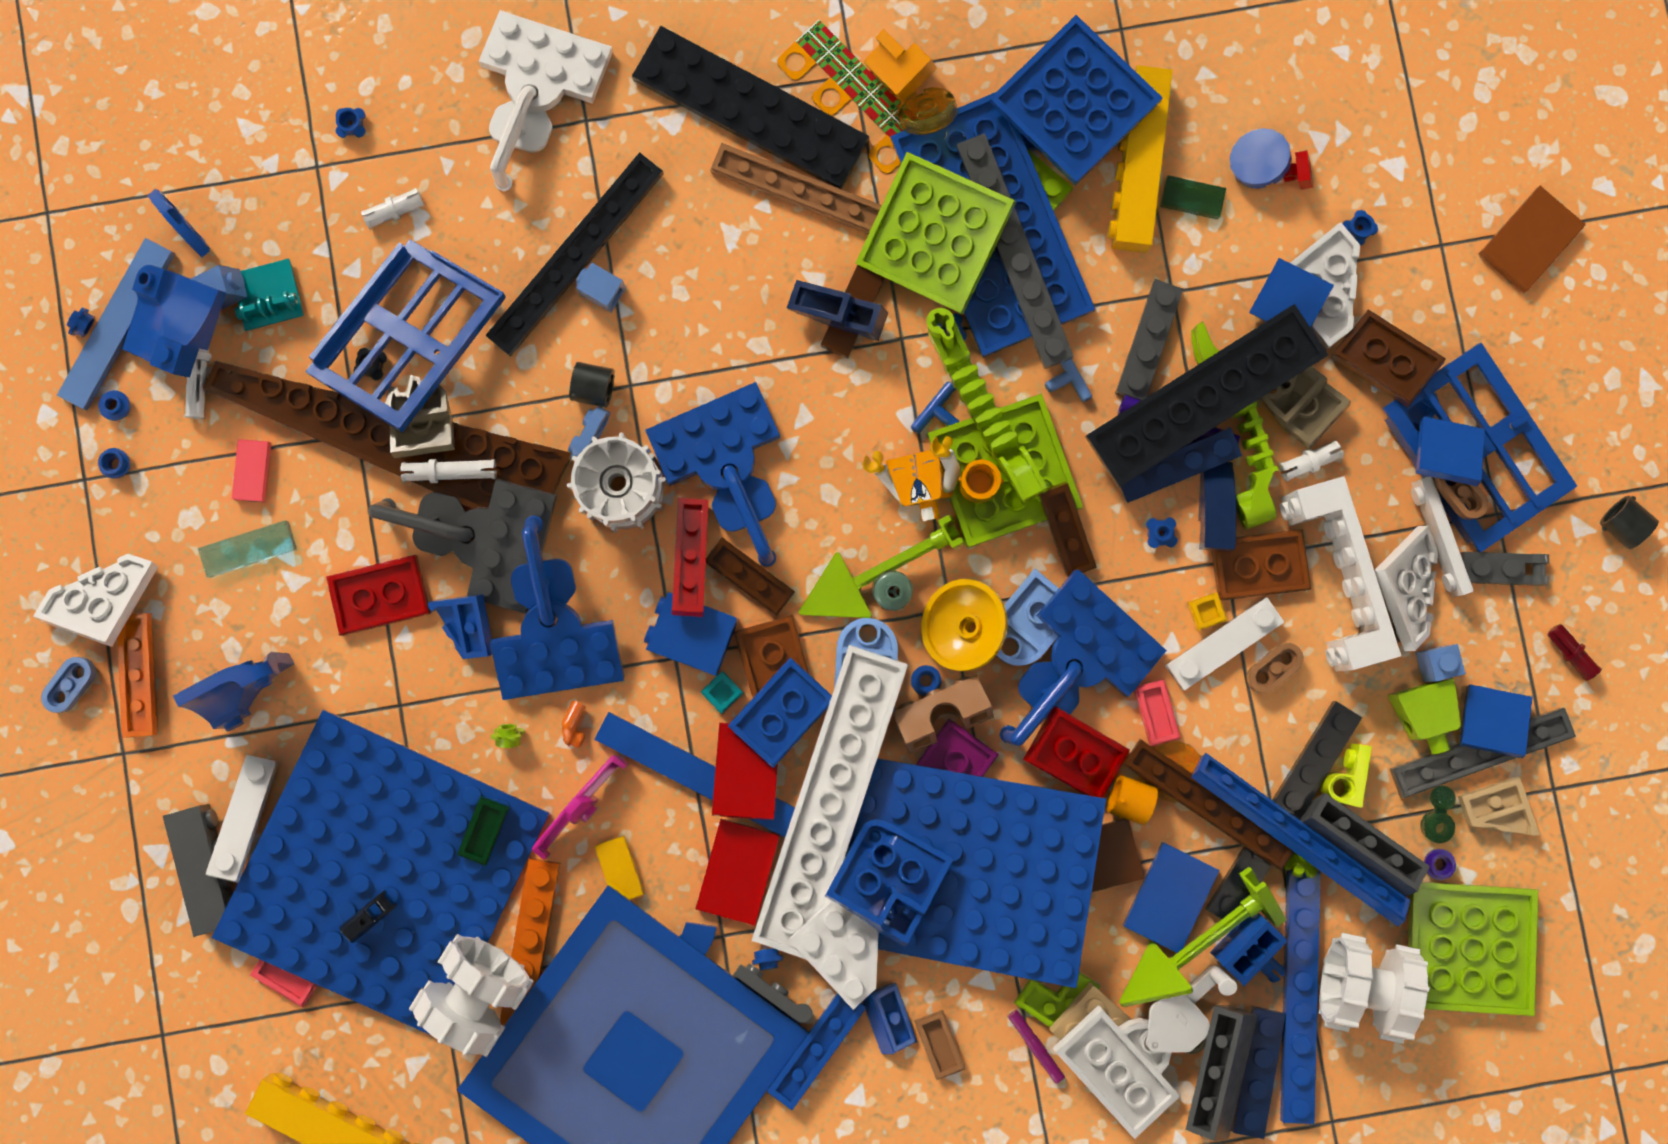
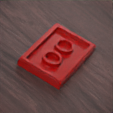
(378, 595)
(1076, 754)
(742, 780)
(737, 872)

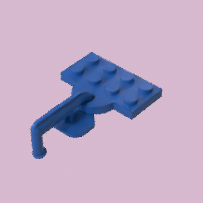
(715, 442)
(1099, 639)
(552, 653)

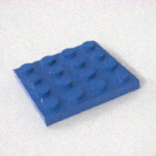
(1075, 100)

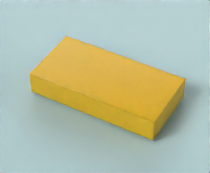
(619, 867)

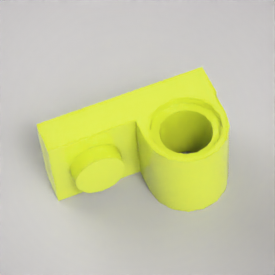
(1355, 779)

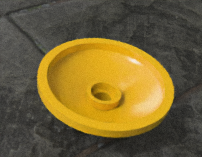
(948, 623)

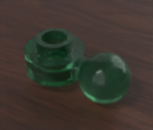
(1442, 799)

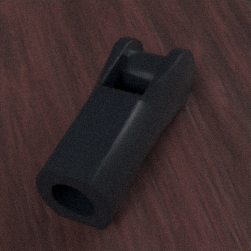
(365, 918)

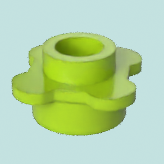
(507, 736)

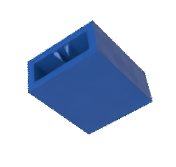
(690, 639)

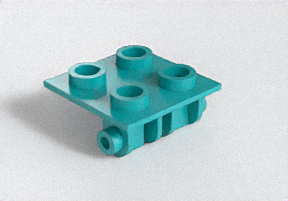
(270, 295)

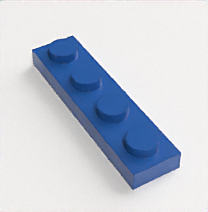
(815, 1051)

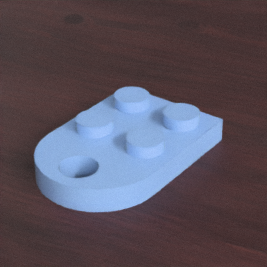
(1023, 625)
(884, 644)

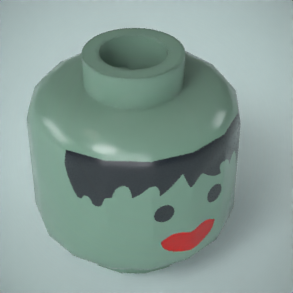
(881, 587)

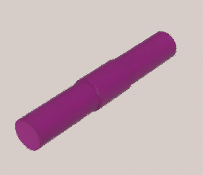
(1036, 1046)

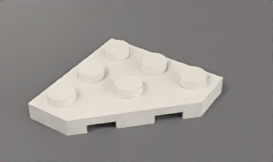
(1334, 261)
(1408, 587)
(99, 600)
(841, 950)

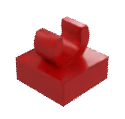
(1300, 170)

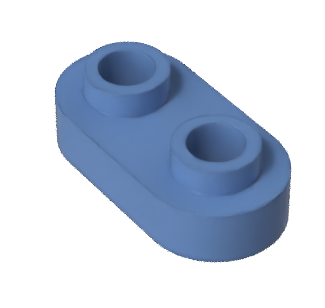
(594, 425)
(68, 682)

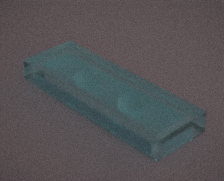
(247, 549)

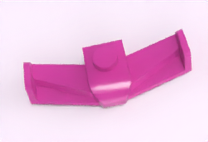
(580, 807)

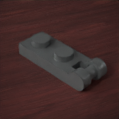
(1505, 568)
(773, 994)

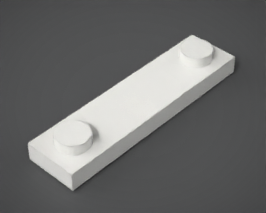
(1455, 575)
(1224, 643)
(242, 819)

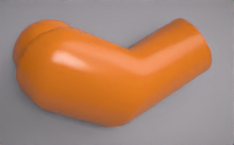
(569, 725)

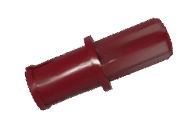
(1574, 652)

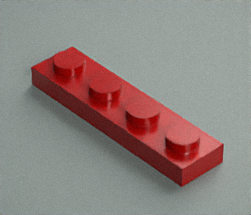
(690, 557)

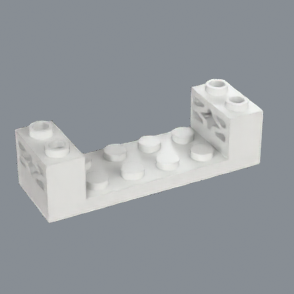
(1360, 584)

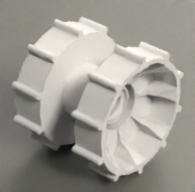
(602, 463)
(1393, 990)
(461, 1012)

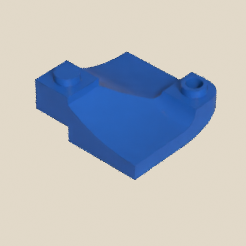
(172, 319)
(228, 694)
(889, 879)

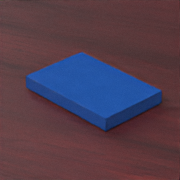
(781, 712)
(1170, 897)

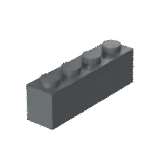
(192, 843)
(1365, 844)
(1221, 1072)

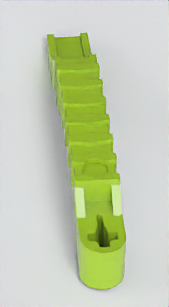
(955, 358)
(1255, 505)

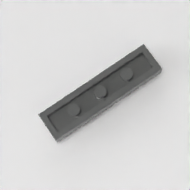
(1149, 340)

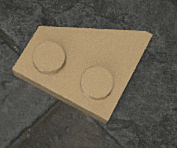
(1500, 807)

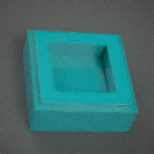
(722, 692)

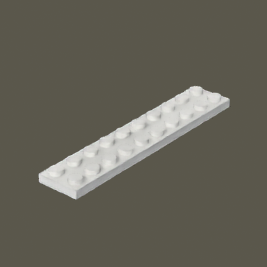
(830, 795)

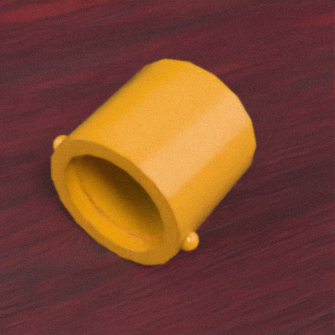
(980, 481)
(1132, 800)

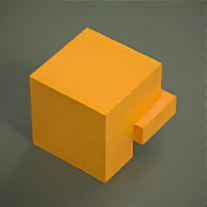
(899, 69)

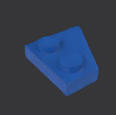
(465, 624)

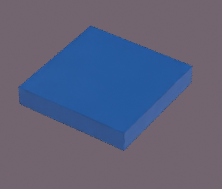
(1291, 286)
(1450, 451)
(1495, 721)

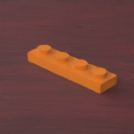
(137, 677)

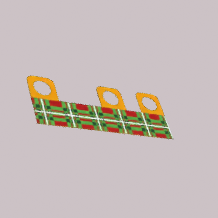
(850, 80)

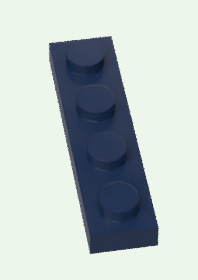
(1184, 463)
(1259, 1074)

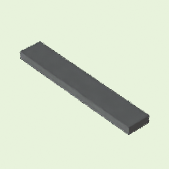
(1462, 761)

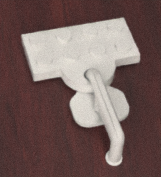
(541, 62)
(1127, 1072)

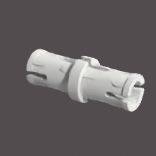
(392, 208)
(1310, 460)

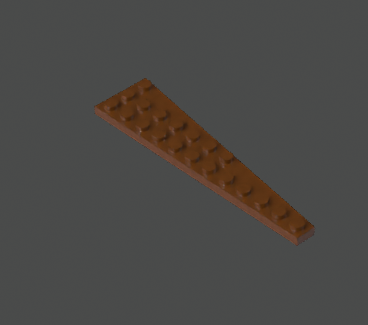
(359, 433)

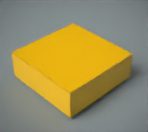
(1207, 611)

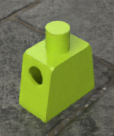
(1428, 712)

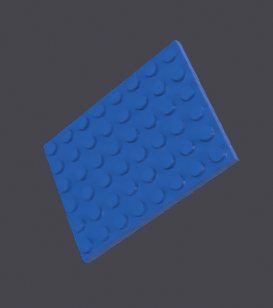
(1017, 871)

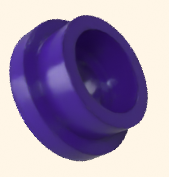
(1448, 867)

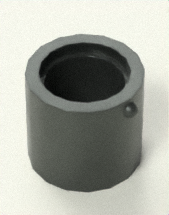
(592, 384)
(1629, 522)

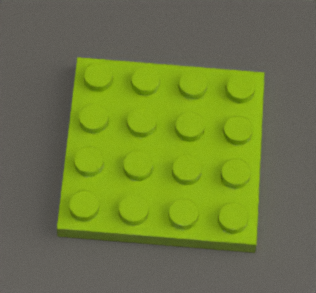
(935, 232)
(1005, 510)
(1476, 946)

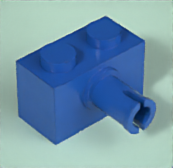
(1251, 949)

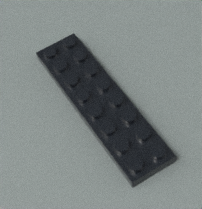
(750, 108)
(1206, 395)

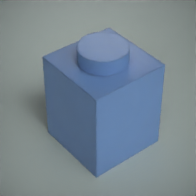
(226, 280)
(600, 287)
(1440, 663)

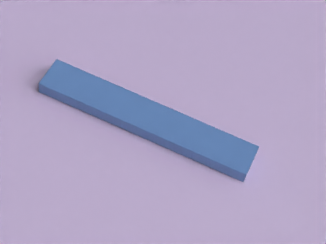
(110, 331)

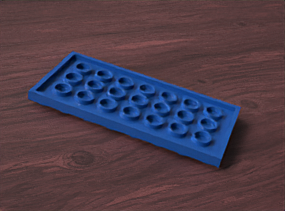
(993, 308)

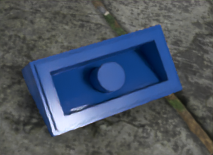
(889, 1019)

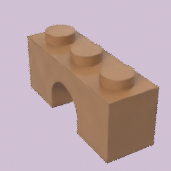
(964, 699)

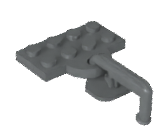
(497, 534)

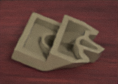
(1306, 406)
(430, 428)

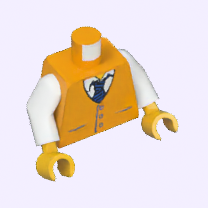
(919, 476)

